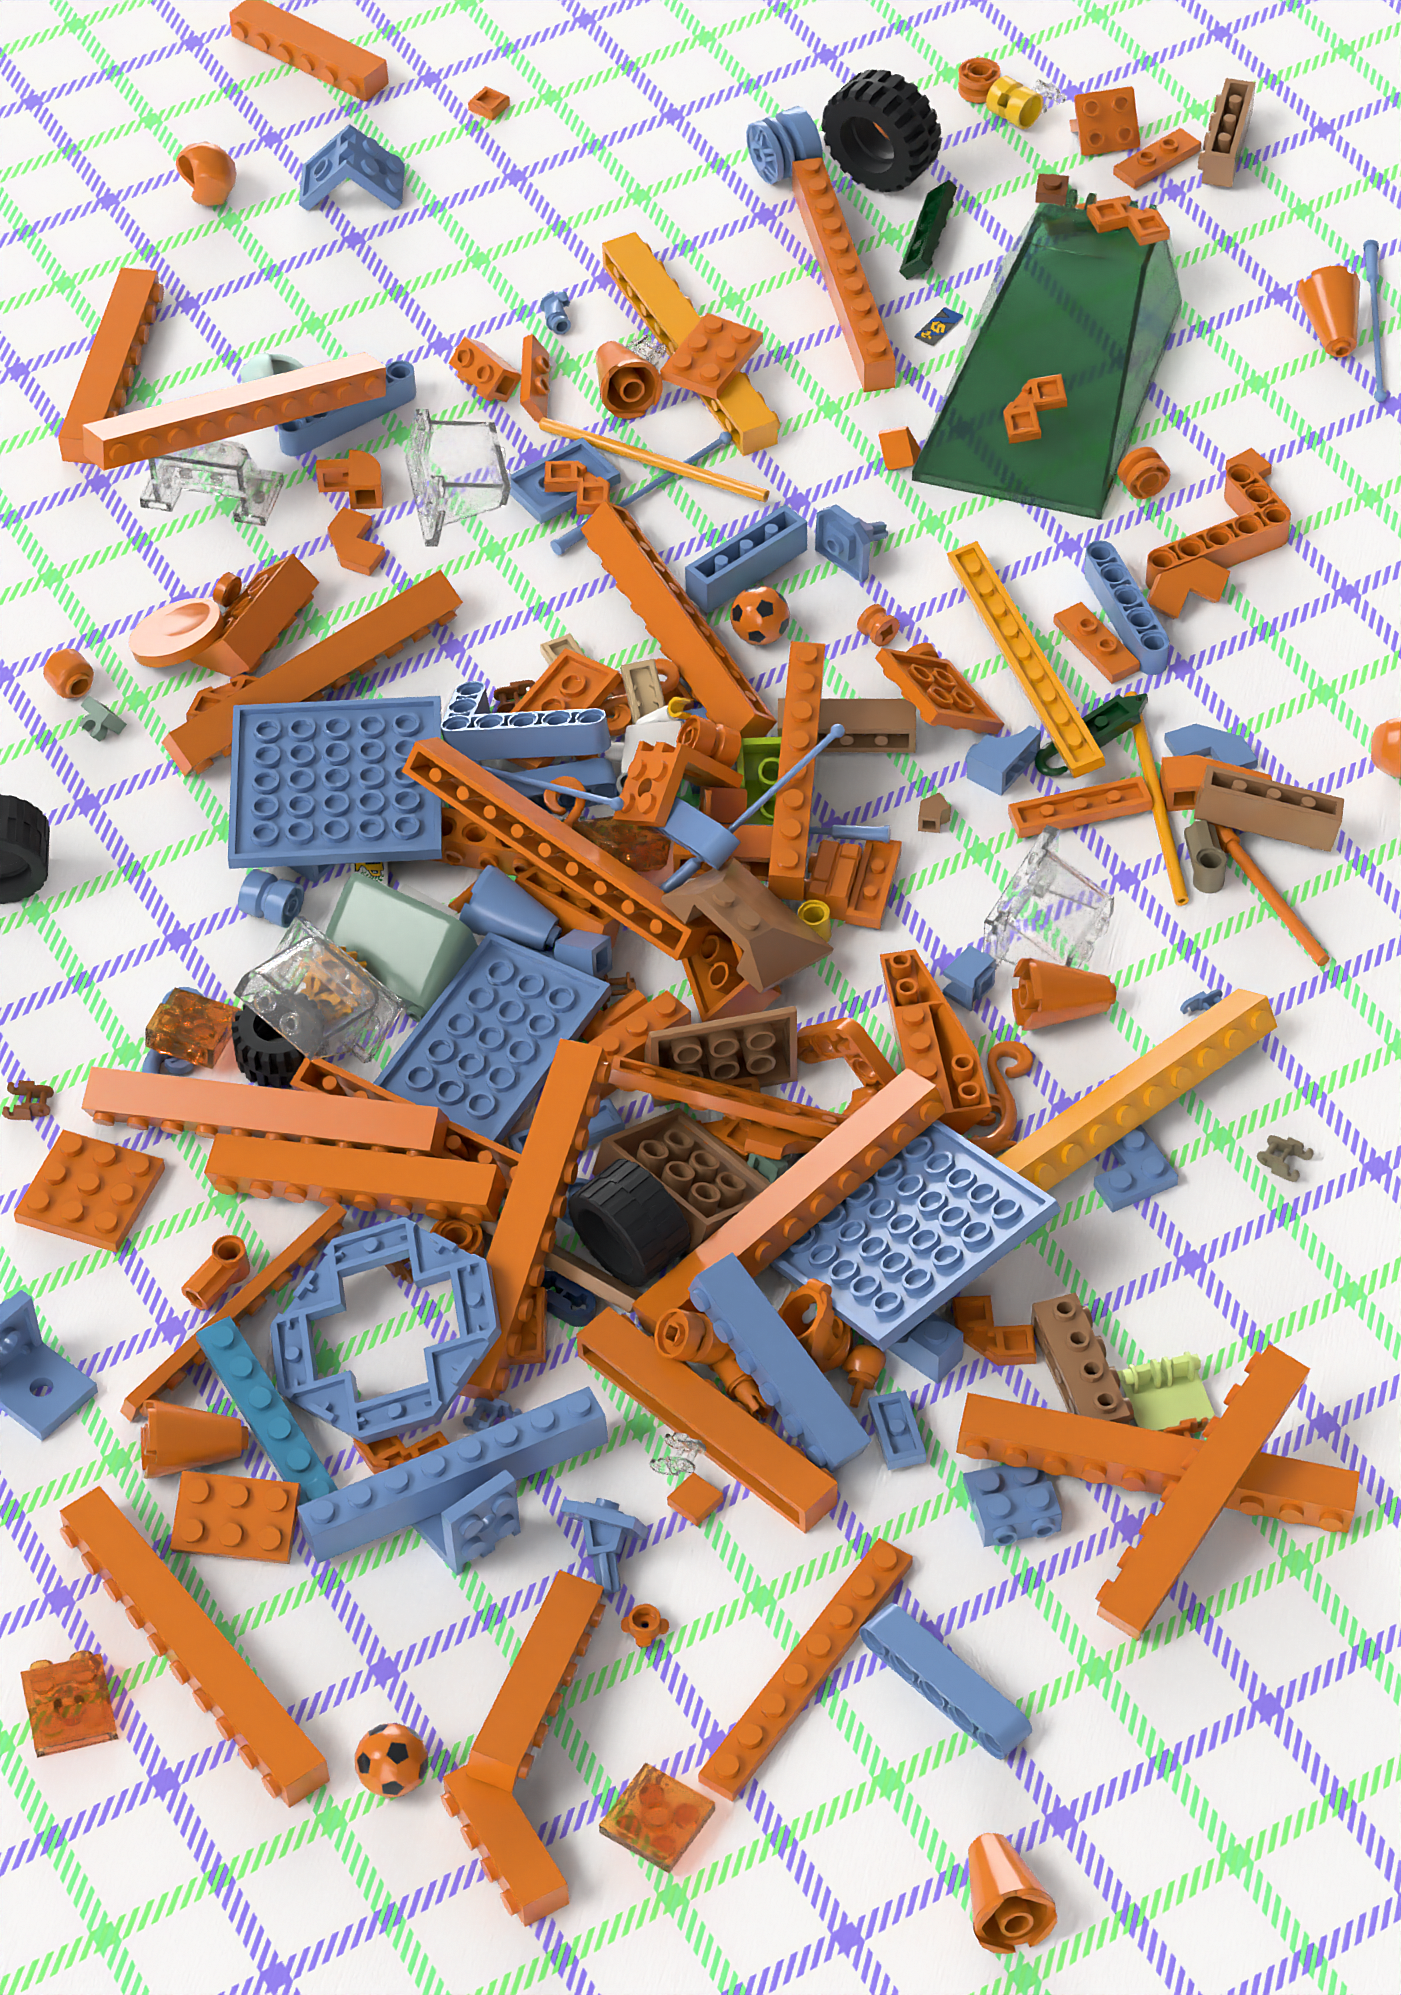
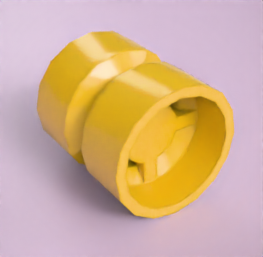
(1014, 102)

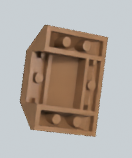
(768, 931)

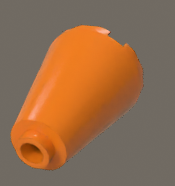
(1332, 307)
(626, 381)
(1057, 994)
(187, 1439)
(1006, 1897)

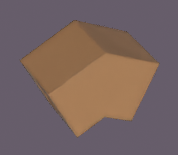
(933, 813)

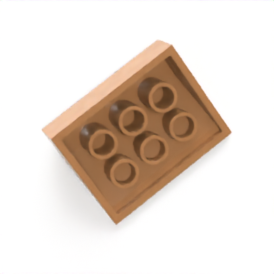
(730, 1048)
(703, 1178)

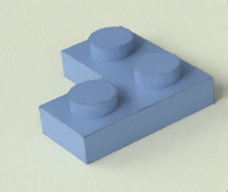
(1141, 1172)

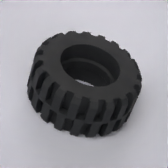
(899, 112)

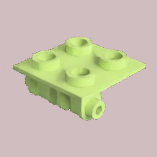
(1166, 1392)

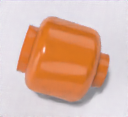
(68, 673)

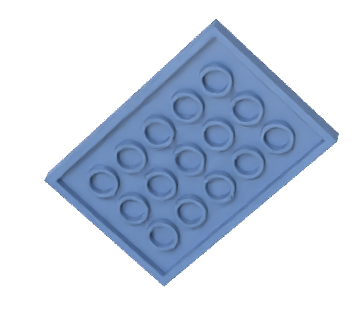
(493, 1036)

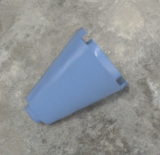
(509, 912)

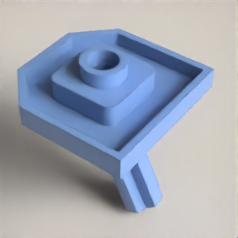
(847, 540)
(604, 1536)

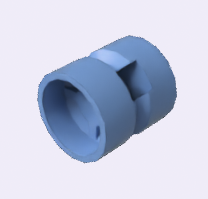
(270, 898)

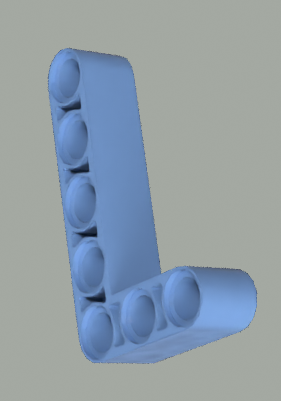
(486, 736)

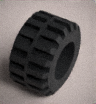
(257, 1057)

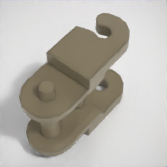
(1288, 1148)

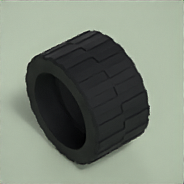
(22, 849)
(629, 1222)

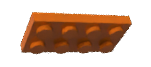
(566, 685)

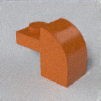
(357, 475)

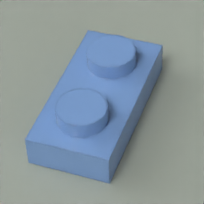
(896, 1430)

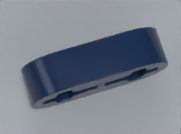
(566, 1295)

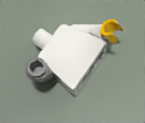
(652, 728)

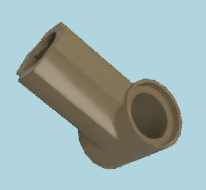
(1205, 857)

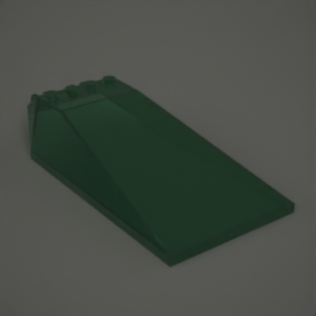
(1069, 308)

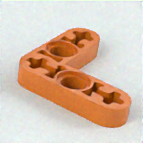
(847, 1040)

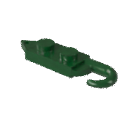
(1104, 725)

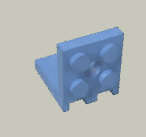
(355, 157)
(30, 1364)
(473, 1523)

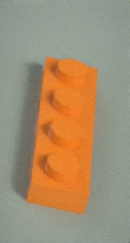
(1080, 806)

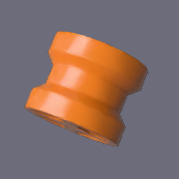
(878, 625)

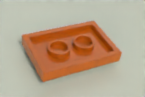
(711, 356)
(235, 1517)

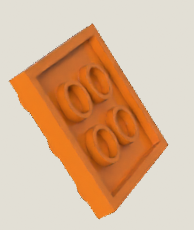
(938, 691)
(89, 1191)

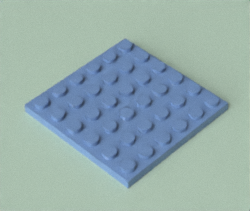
(330, 783)
(917, 1234)

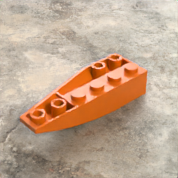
(934, 1040)

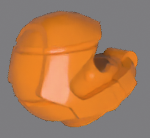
(825, 1337)

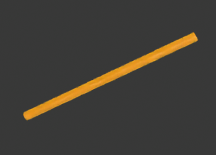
(655, 460)
(1159, 811)

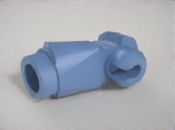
(555, 315)

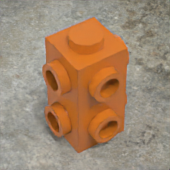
(485, 370)

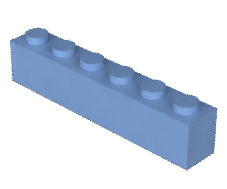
(778, 1364)

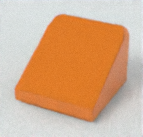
(898, 447)

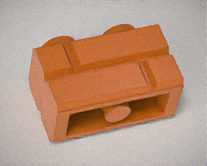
(833, 875)

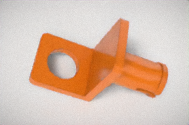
(723, 803)

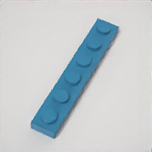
(264, 1409)

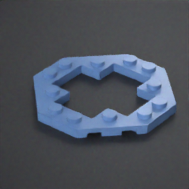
(447, 1363)

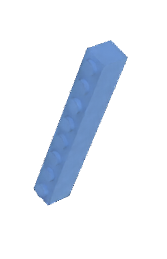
(451, 1473)

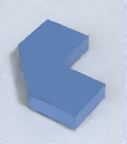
(1206, 741)

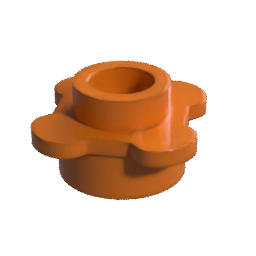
(644, 1615)

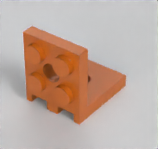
(656, 778)

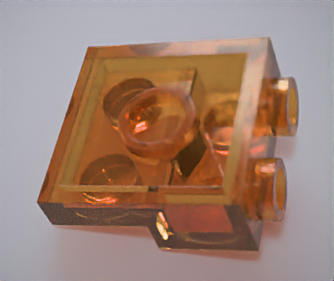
(632, 845)
(191, 1028)
(68, 1703)

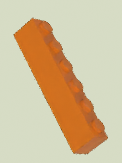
(309, 48)
(535, 1682)

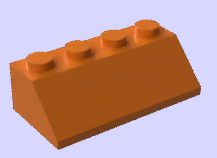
(259, 616)
(717, 985)

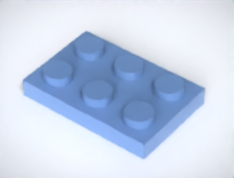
(529, 488)

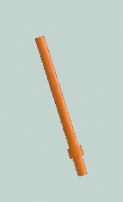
(1230, 844)

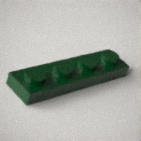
(928, 230)

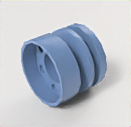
(782, 140)

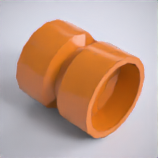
(712, 740)
(688, 1337)

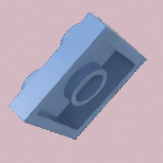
(1012, 1504)

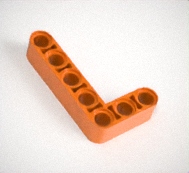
(1257, 529)

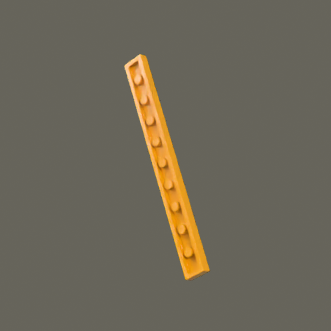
(1026, 660)

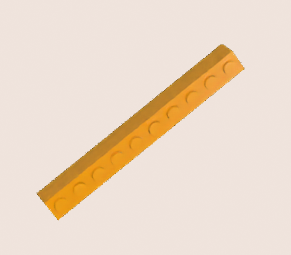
(671, 320)
(1141, 1089)

